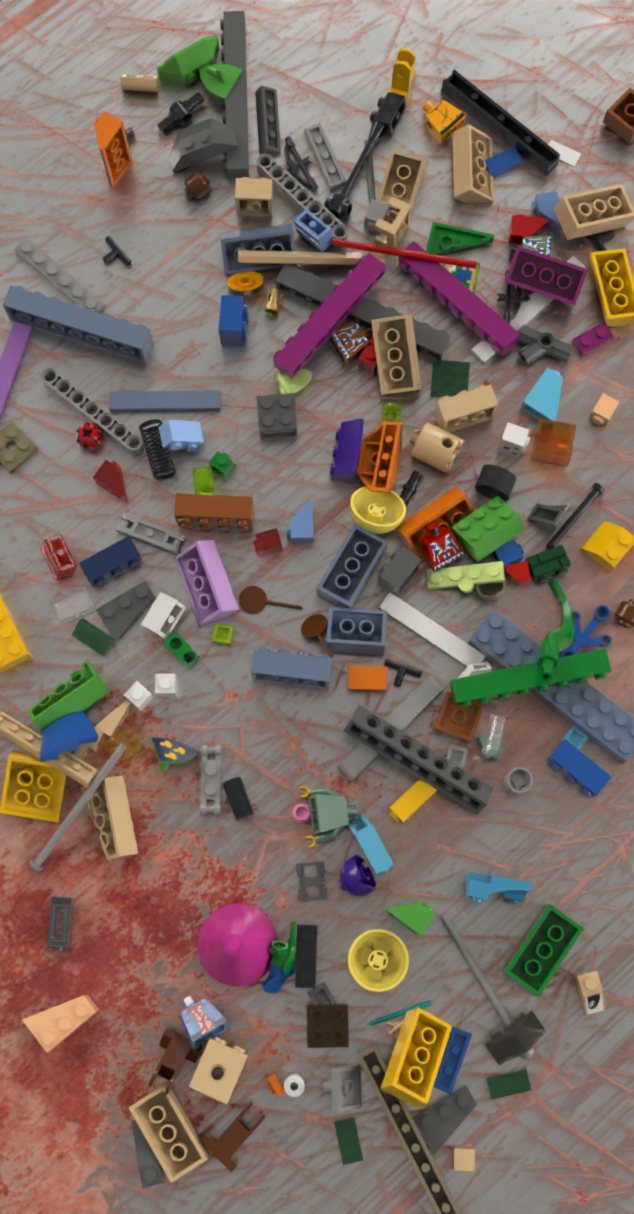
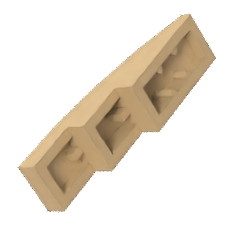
(107, 727)

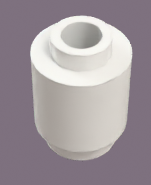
(294, 1078)

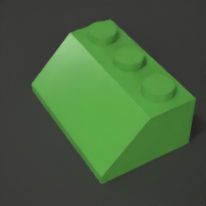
(412, 916)

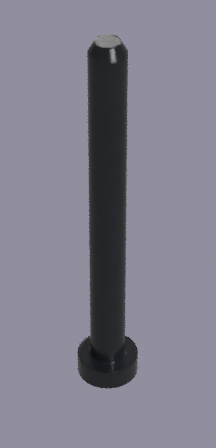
(597, 489)

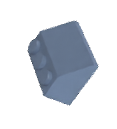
(356, 631)

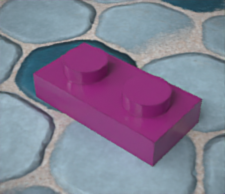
(593, 339)

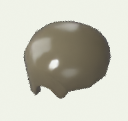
(491, 590)

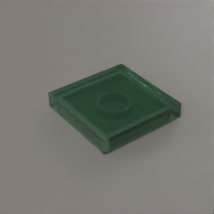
(449, 377)

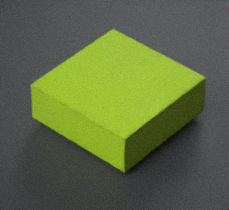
(222, 634)

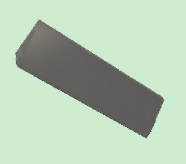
(267, 120)

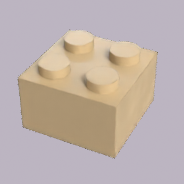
(254, 197)

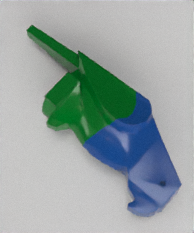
(282, 962)

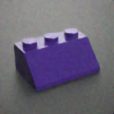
(347, 451)

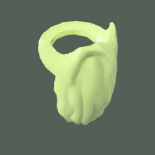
(295, 384)

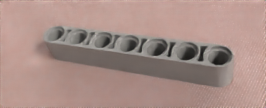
(298, 192)
(89, 404)
(400, 718)

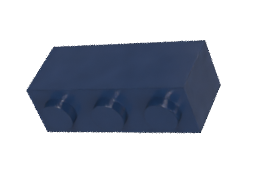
(110, 561)

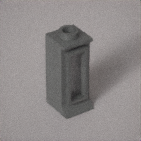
(60, 923)

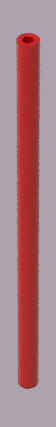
(404, 253)

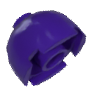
(356, 878)

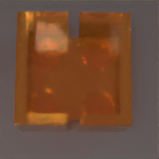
(551, 442)

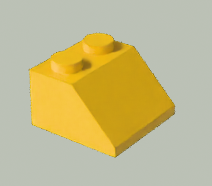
(608, 545)

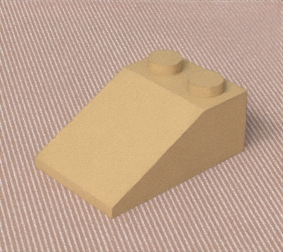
(402, 178)

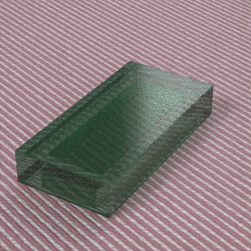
(92, 636)
(508, 1084)
(348, 1140)

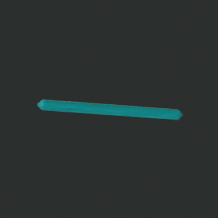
(399, 1013)

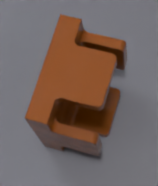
(456, 721)

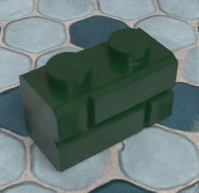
(548, 563)

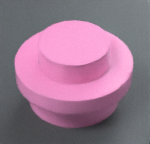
(301, 812)

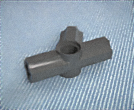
(536, 349)

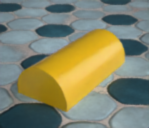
(614, 286)

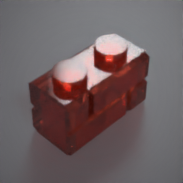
(58, 557)

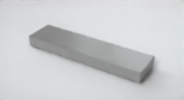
(325, 156)

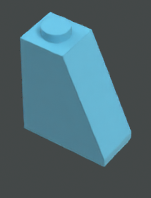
(545, 396)
(370, 844)

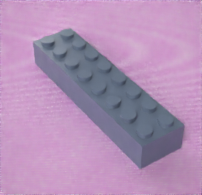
(78, 323)

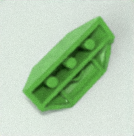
(185, 65)

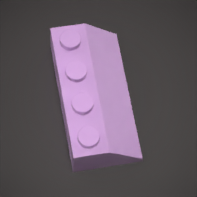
(206, 582)

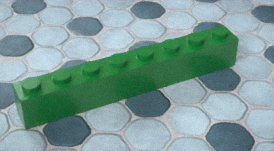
(527, 678)

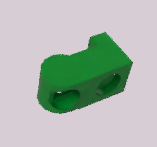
(180, 649)

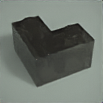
(515, 1038)

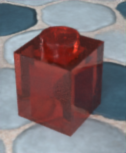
(268, 542)

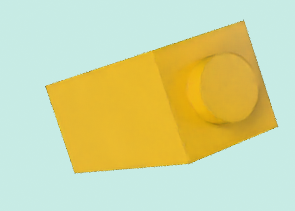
(411, 801)

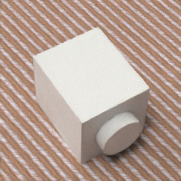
(166, 685)
(138, 696)

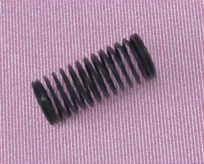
(164, 468)

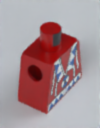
(440, 547)

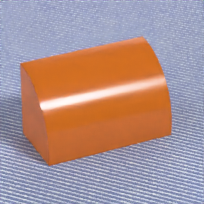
(367, 677)

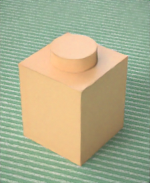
(604, 410)

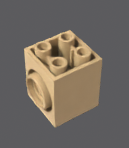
(220, 1057)

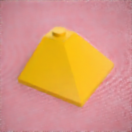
(32, 788)

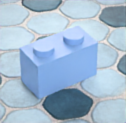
(181, 435)

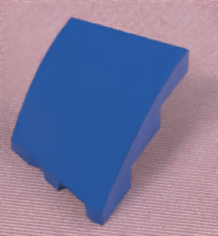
(66, 735)

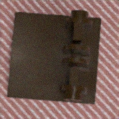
(327, 1026)

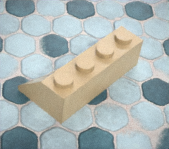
(113, 818)

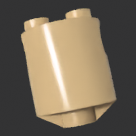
(436, 447)

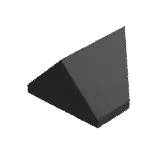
(548, 516)

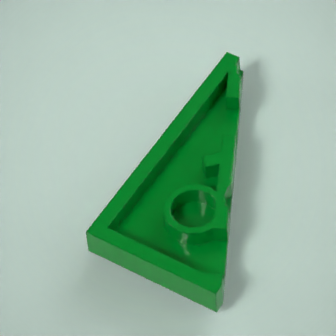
(449, 238)

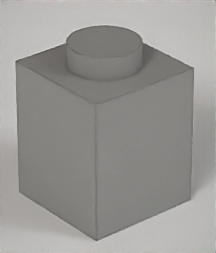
(376, 211)

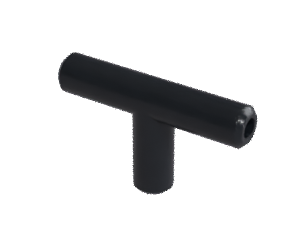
(602, 237)
(117, 251)
(402, 669)

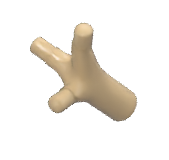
(396, 1027)

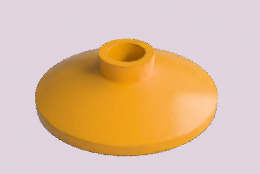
(245, 281)

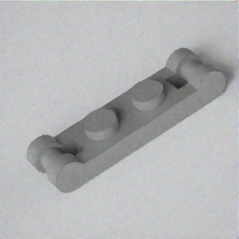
(150, 533)
(211, 780)

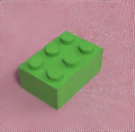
(487, 528)

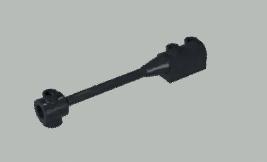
(383, 121)

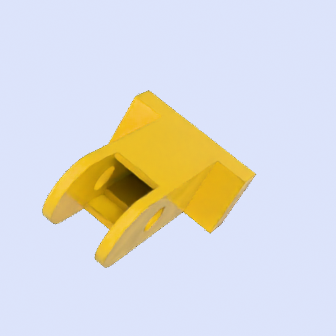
(403, 72)

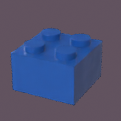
(233, 320)

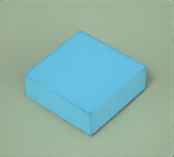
(576, 737)

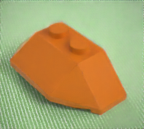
(381, 457)

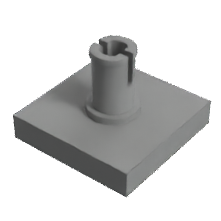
(345, 1088)

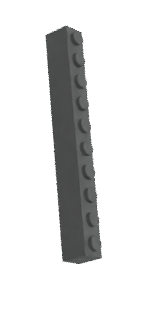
(236, 102)
(313, 290)

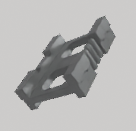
(318, 880)

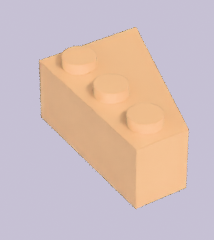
(59, 1022)

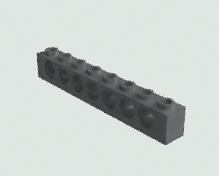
(418, 759)

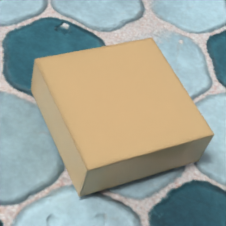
(464, 1159)

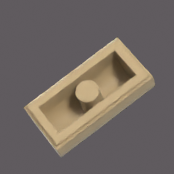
(139, 83)

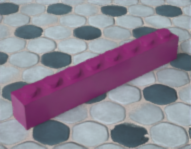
(461, 301)
(329, 316)

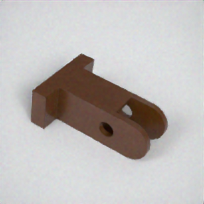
(177, 1051)
(230, 1140)

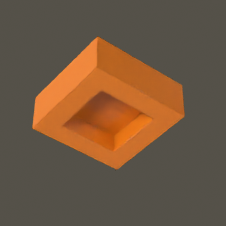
(275, 1084)

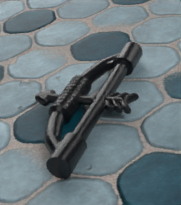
(301, 162)
(517, 300)

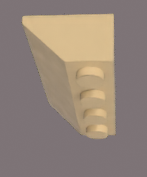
(470, 174)
(396, 354)
(169, 1132)

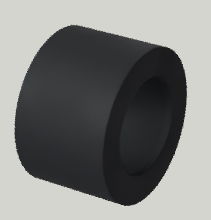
(495, 481)

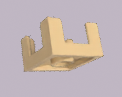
(398, 225)

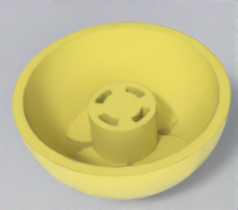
(376, 510)
(390, 971)

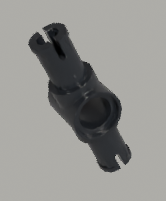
(180, 112)

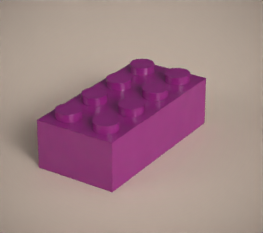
(546, 275)

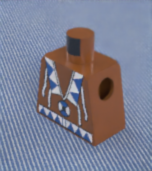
(350, 341)

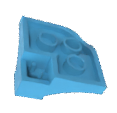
(481, 886)

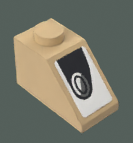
(590, 992)

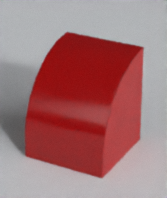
(518, 573)

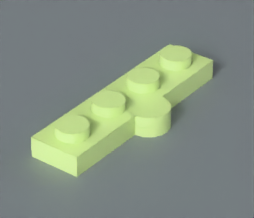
(466, 576)

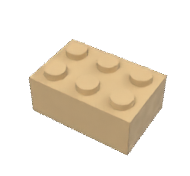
(466, 408)

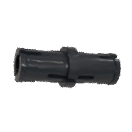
(410, 487)

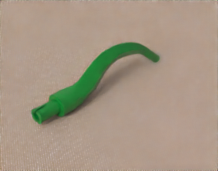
(558, 639)

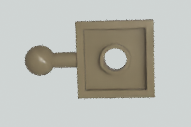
(24, 446)

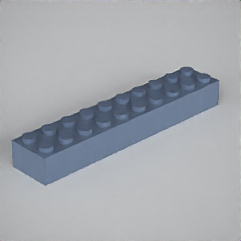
(576, 703)

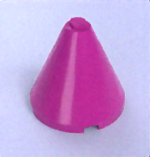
(236, 944)

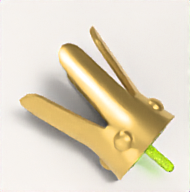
(272, 306)

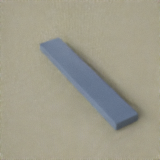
(164, 400)

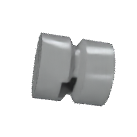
(518, 781)

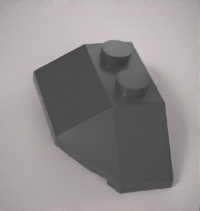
(201, 143)

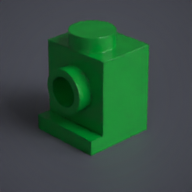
(222, 464)

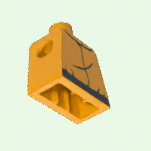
(443, 120)

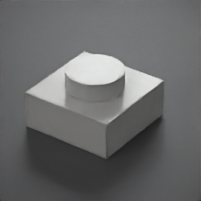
(457, 755)

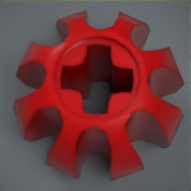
(86, 430)

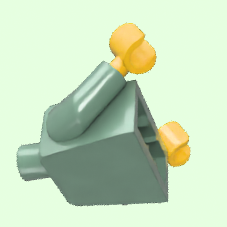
(328, 813)

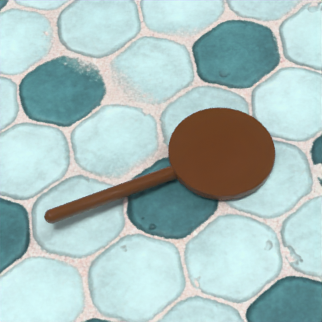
(254, 600)
(314, 627)

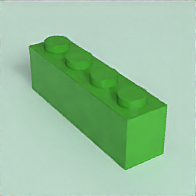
(71, 697)

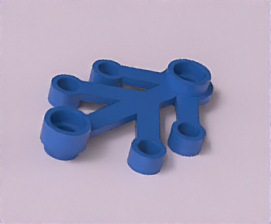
(582, 640)

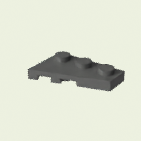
(125, 608)
(444, 1117)

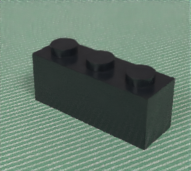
(306, 956)

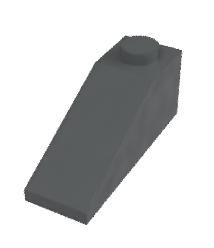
(148, 1164)

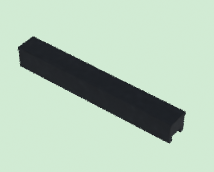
(500, 122)

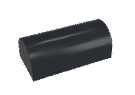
(238, 798)

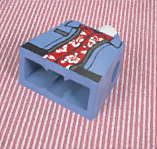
(201, 1021)

